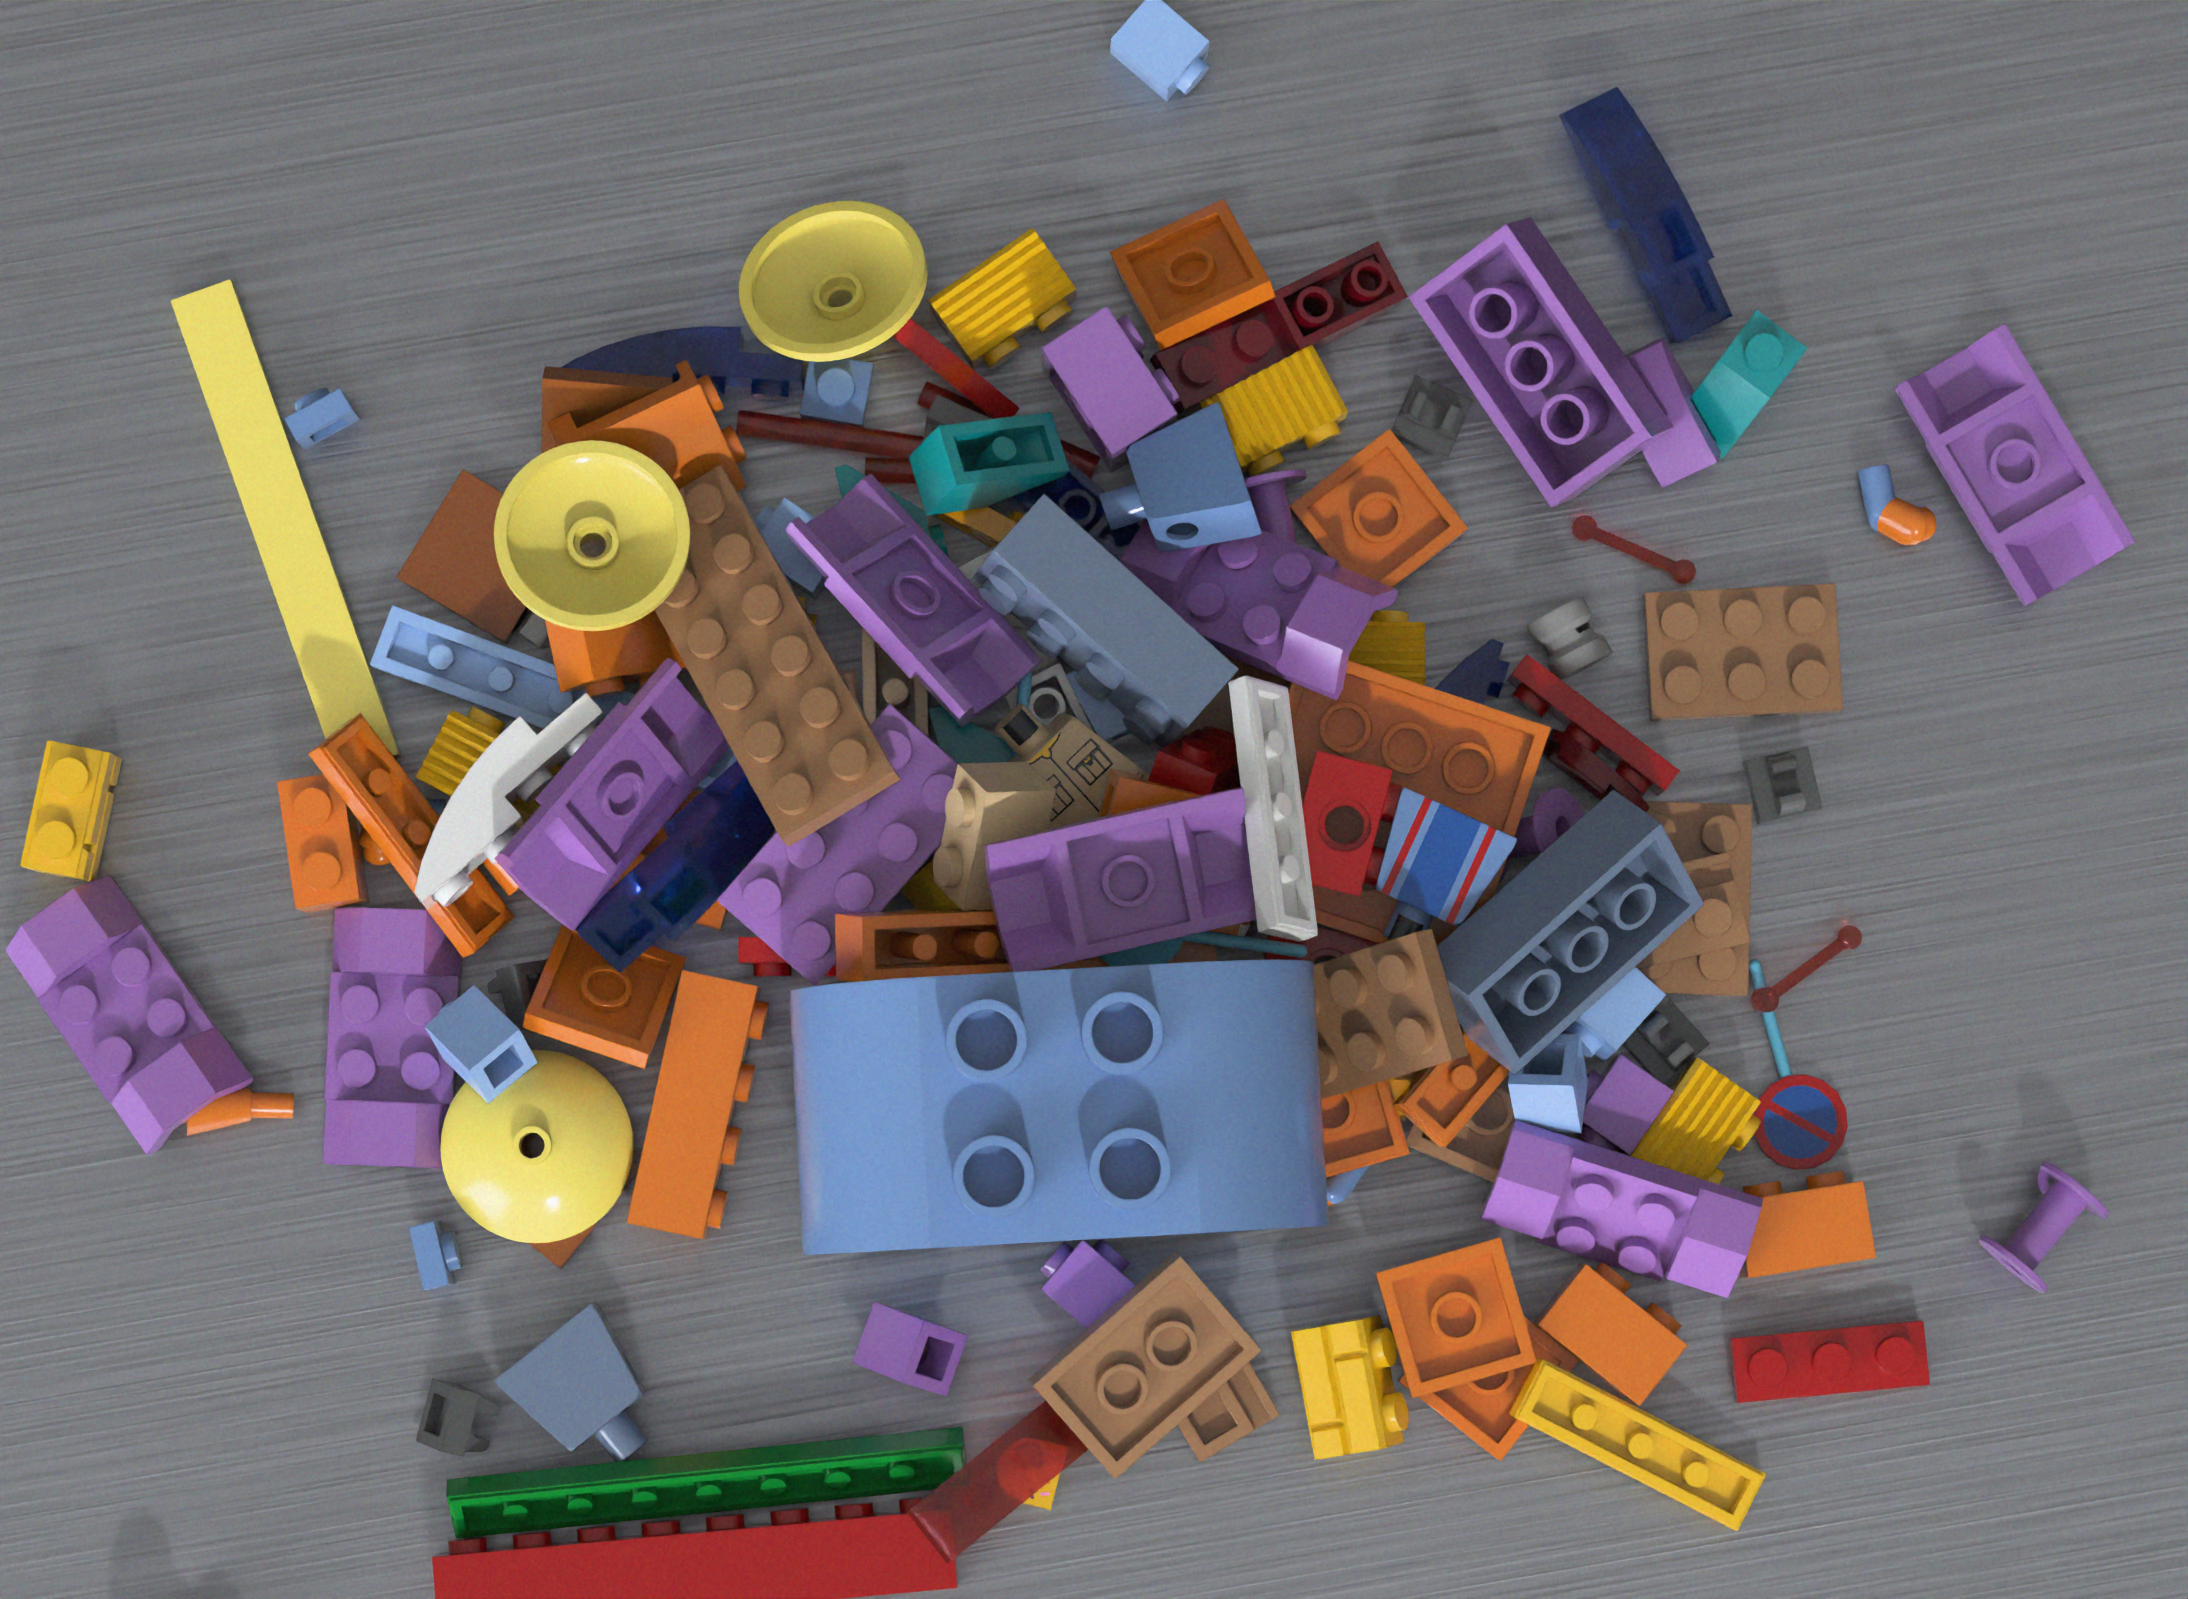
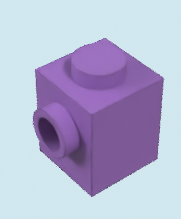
(1621, 1105)
(1086, 1279)
(910, 1349)

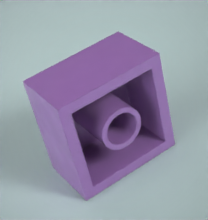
(1108, 384)

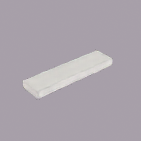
(1273, 809)

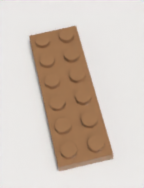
(768, 670)

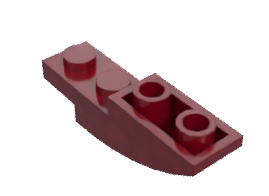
(1301, 315)

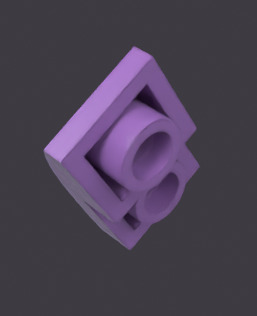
(1687, 445)

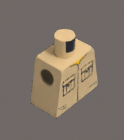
(1067, 758)

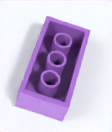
(1540, 361)
(851, 862)

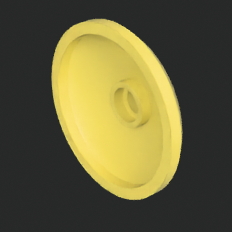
(833, 281)
(582, 496)
(573, 1179)

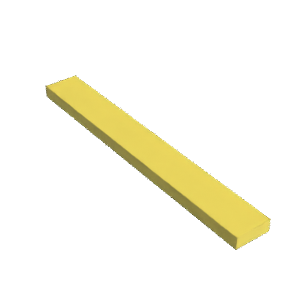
(280, 510)

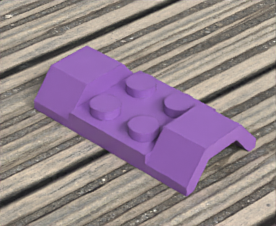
(2014, 465)
(914, 601)
(1265, 602)
(613, 797)
(1121, 881)
(125, 1010)
(382, 1068)
(1622, 1210)

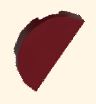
(1588, 768)

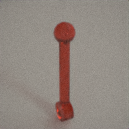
(1585, 529)
(1767, 999)

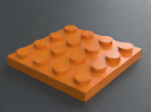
(1436, 747)

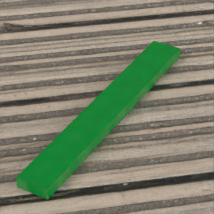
(704, 1482)

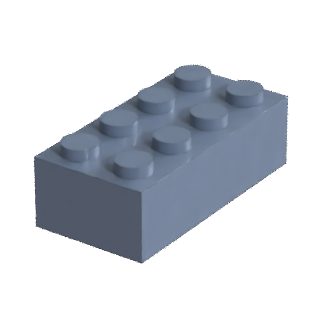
(1103, 624)
(1566, 930)

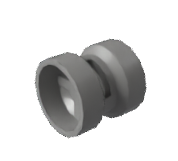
(1569, 639)

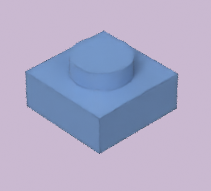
(837, 391)
(321, 416)
(435, 1254)

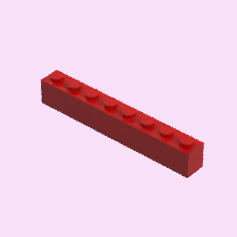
(784, 1559)

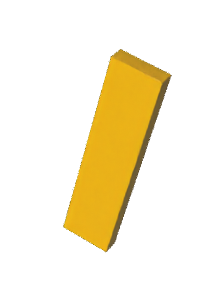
(1637, 1443)

